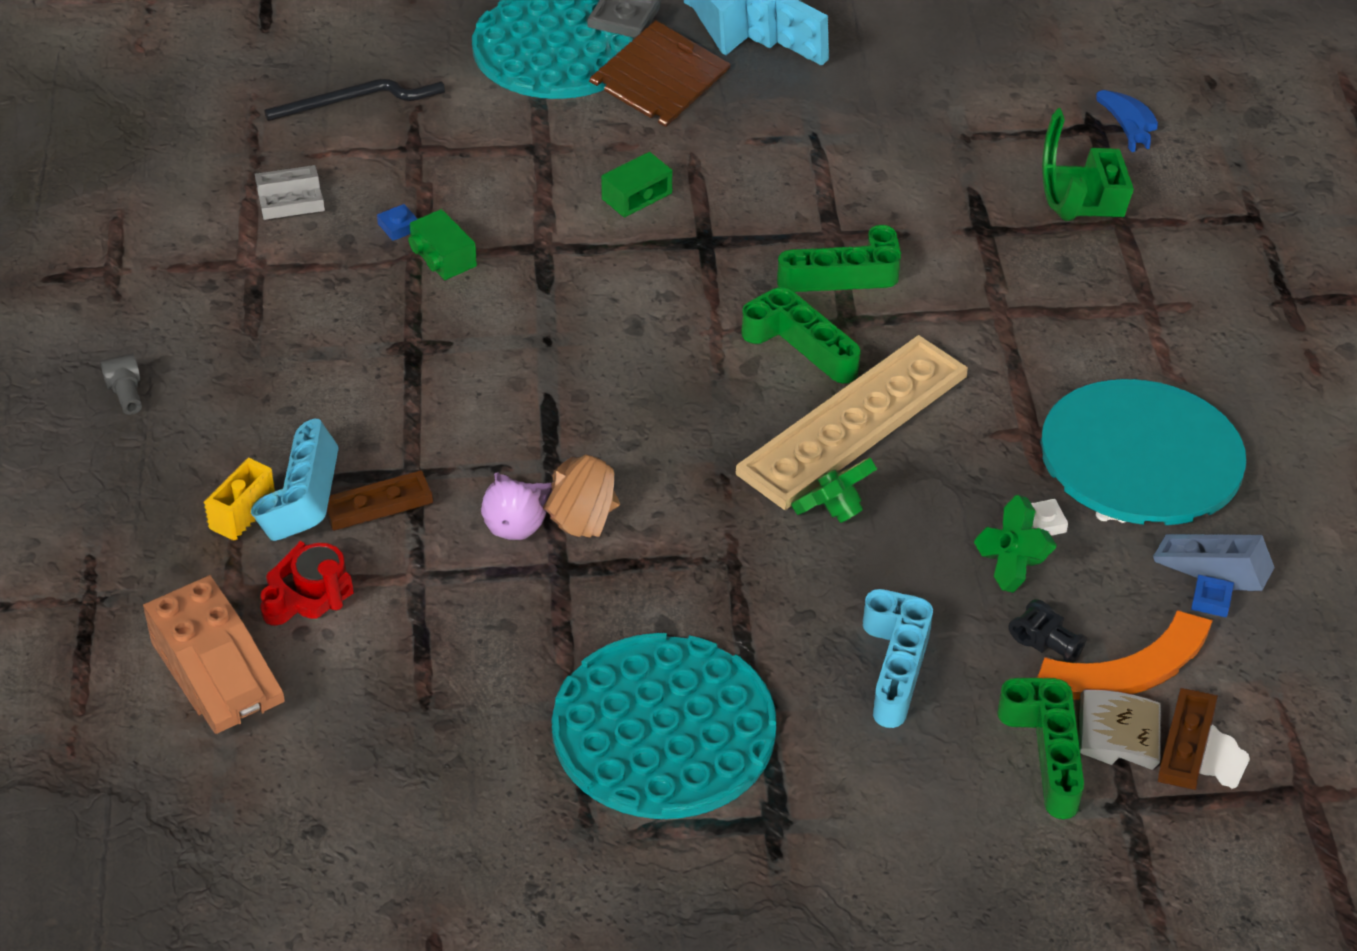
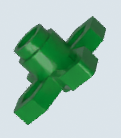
(837, 492)
(1015, 544)

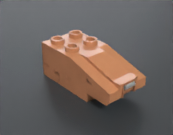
(211, 654)

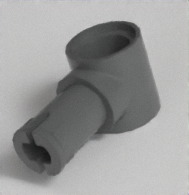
(122, 377)

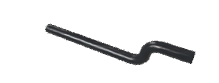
(352, 92)

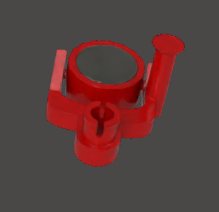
(318, 578)

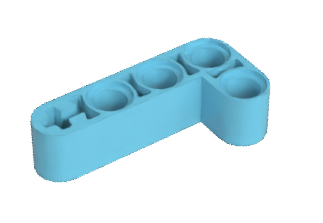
(306, 485)
(907, 625)

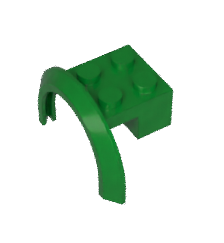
(1087, 190)

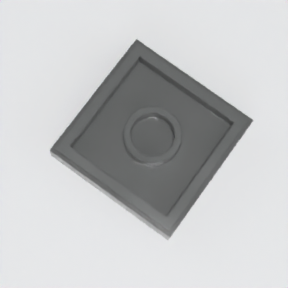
(623, 16)

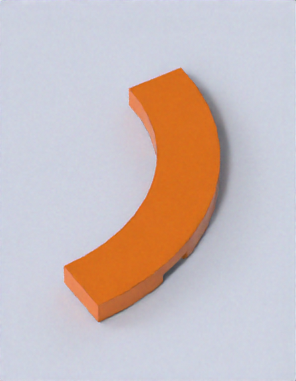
(1140, 670)

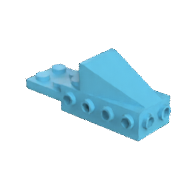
(766, 22)

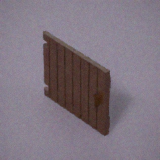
(660, 73)

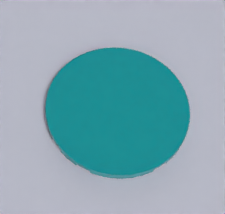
(543, 47)
(1143, 451)
(663, 726)

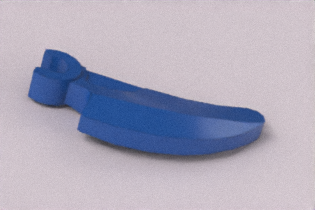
(1132, 115)

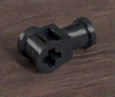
(1046, 630)

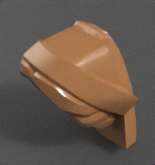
(582, 496)

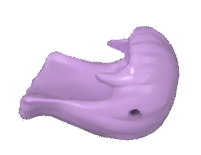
(514, 507)

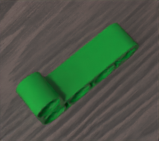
(843, 267)
(804, 328)
(1050, 709)

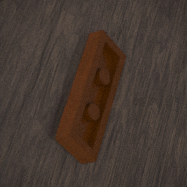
(378, 500)
(1187, 739)

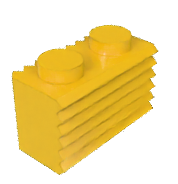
(231, 503)

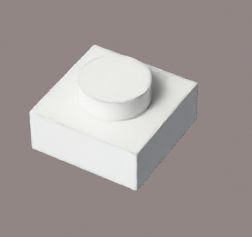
(1049, 517)

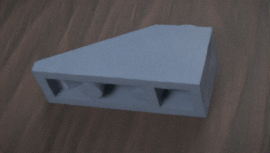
(1223, 557)

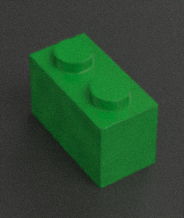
(636, 184)
(442, 244)

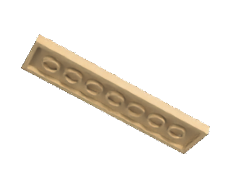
(851, 421)

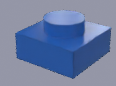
(396, 221)
(1212, 596)

